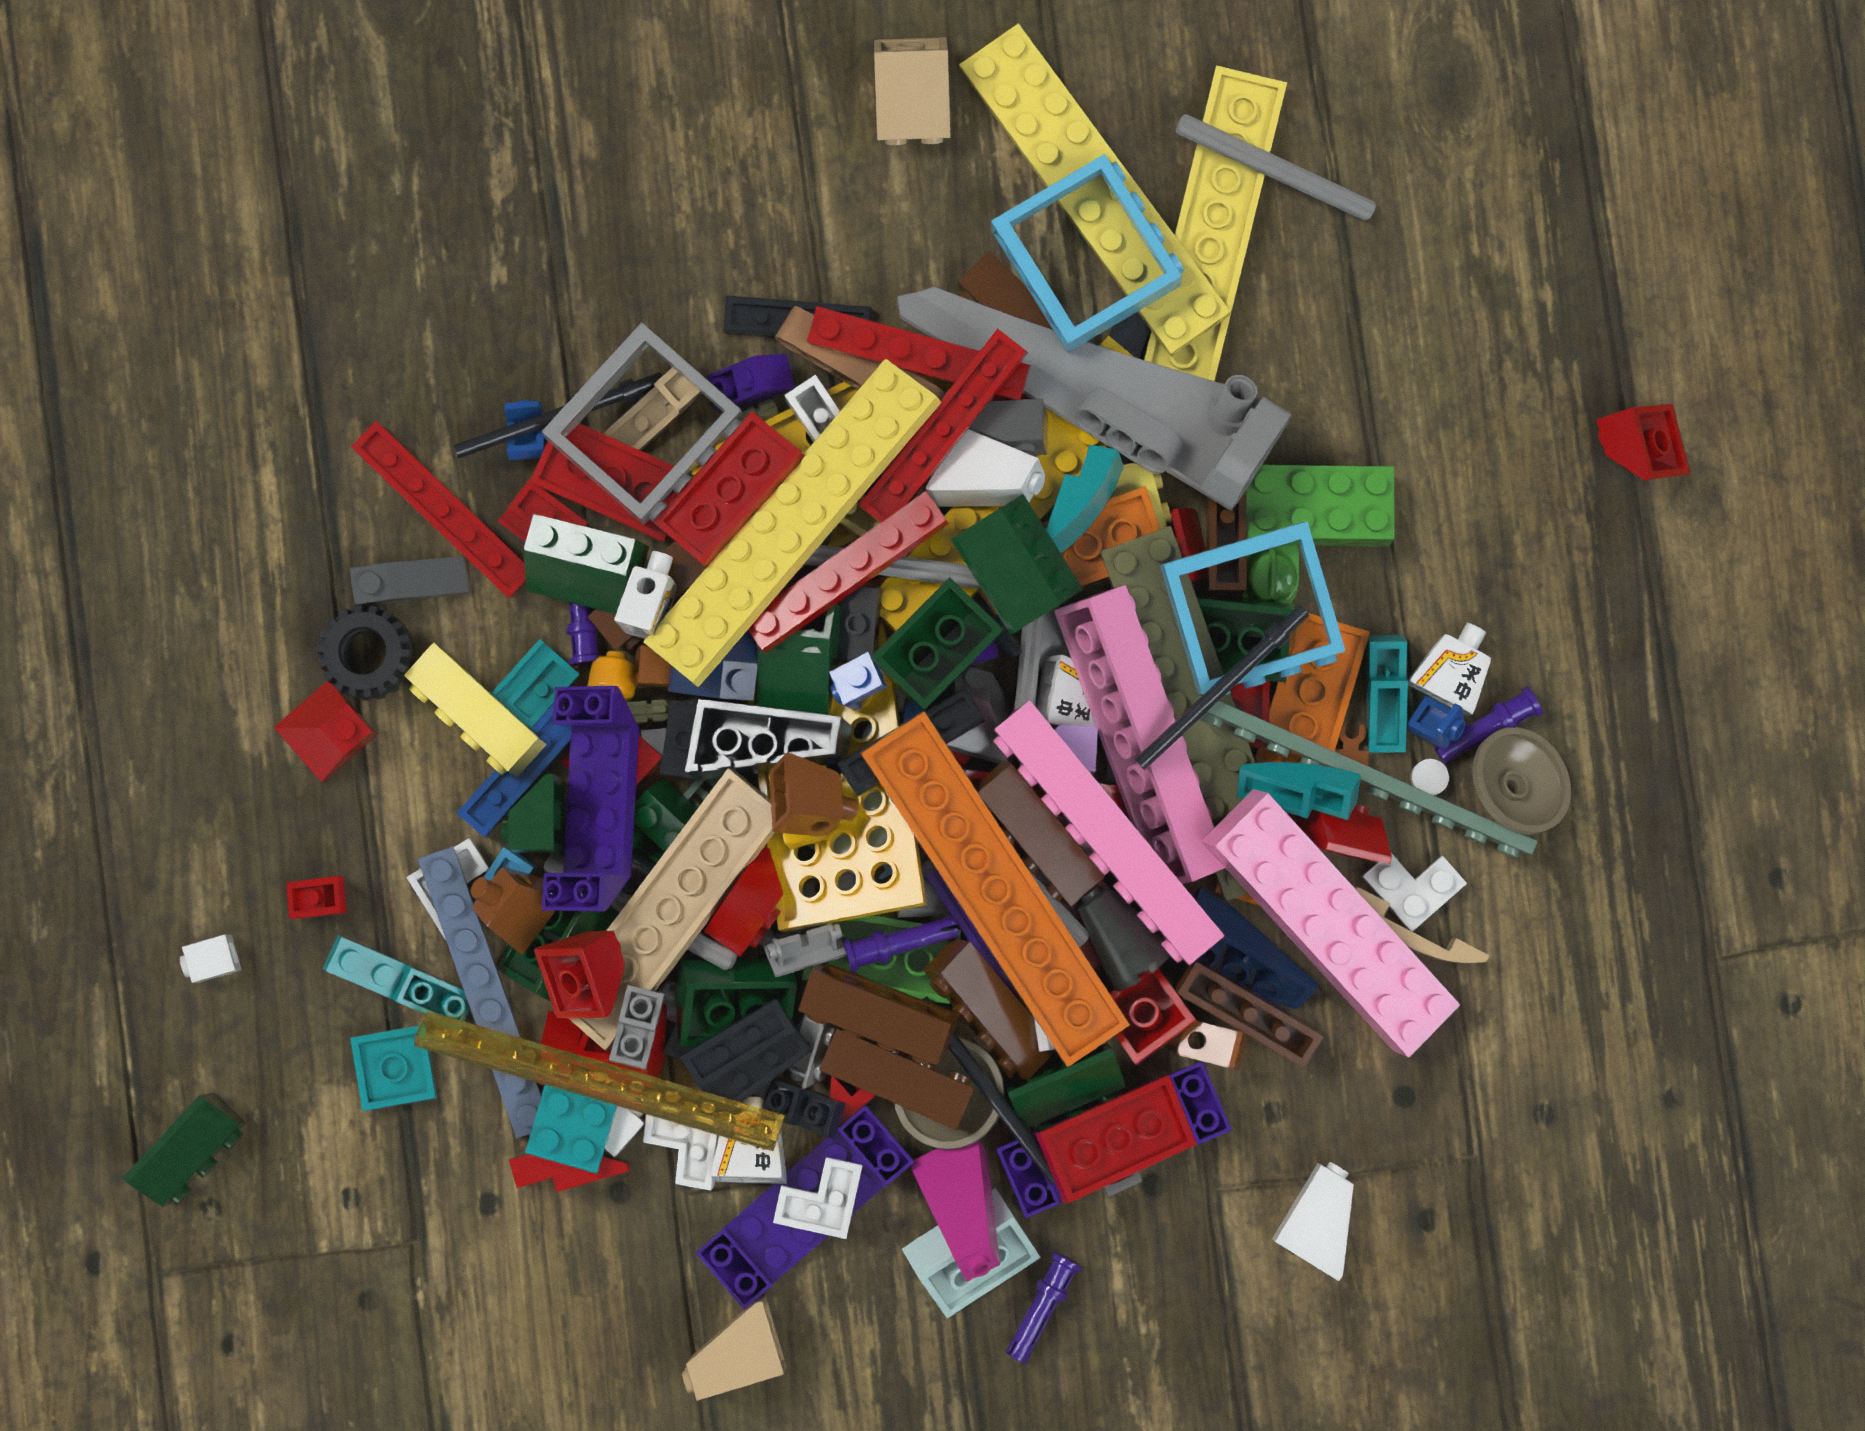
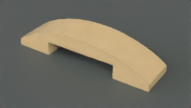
(654, 411)
(1456, 951)

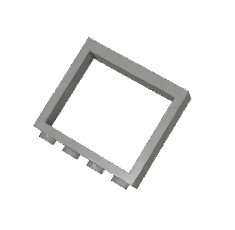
(601, 383)

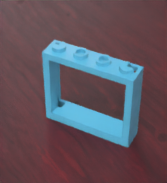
(1067, 333)
(1285, 666)

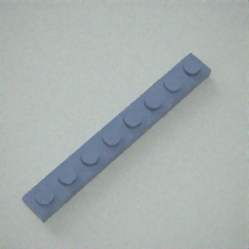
(478, 975)

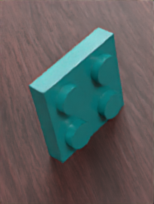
(392, 1069)
(571, 1129)

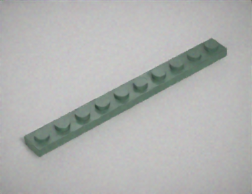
(1377, 783)

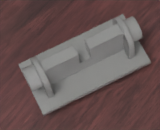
(805, 950)
(819, 1038)

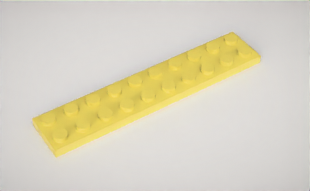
(1058, 141)
(1222, 205)
(792, 522)

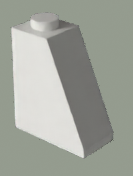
(984, 474)
(1320, 1220)

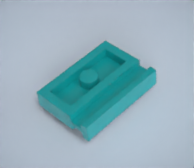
(531, 684)

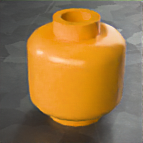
(614, 671)

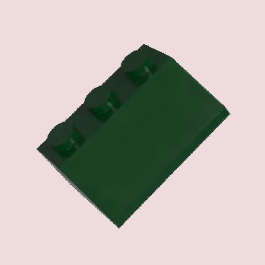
(579, 563)
(1016, 564)
(1240, 625)
(936, 645)
(538, 819)
(561, 925)
(716, 998)
(1065, 1088)
(186, 1150)

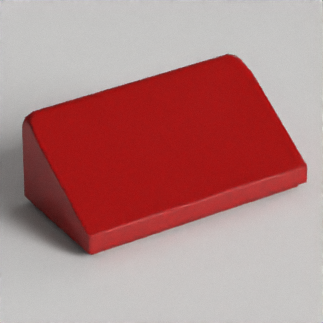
(1189, 537)

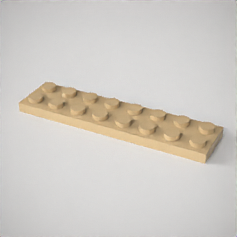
(685, 890)

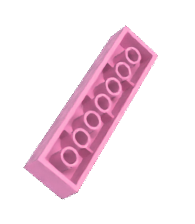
(1130, 714)
(1108, 832)
(1330, 922)

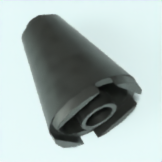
(1120, 937)

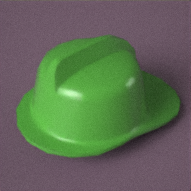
(1273, 574)

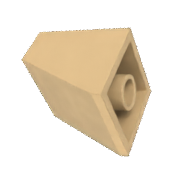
(912, 90)
(737, 1355)

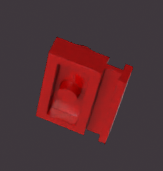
(537, 501)

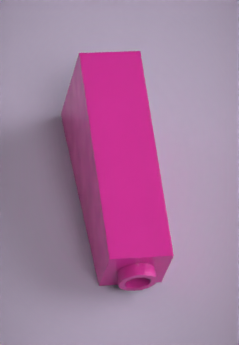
(962, 1203)

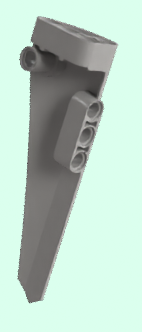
(1152, 414)

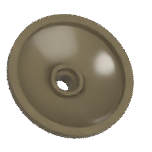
(1533, 773)
(978, 1118)

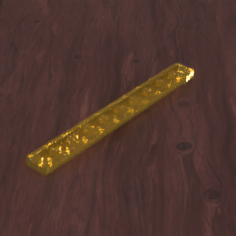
(599, 1080)

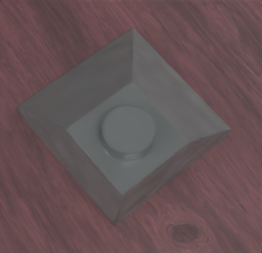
(994, 706)

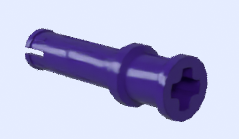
(582, 636)
(1503, 716)
(882, 946)
(1051, 1292)

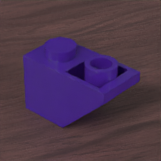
(754, 379)

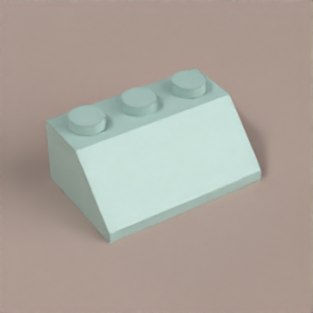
(941, 1275)

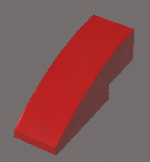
(533, 1169)

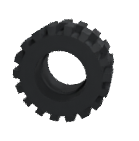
(343, 631)

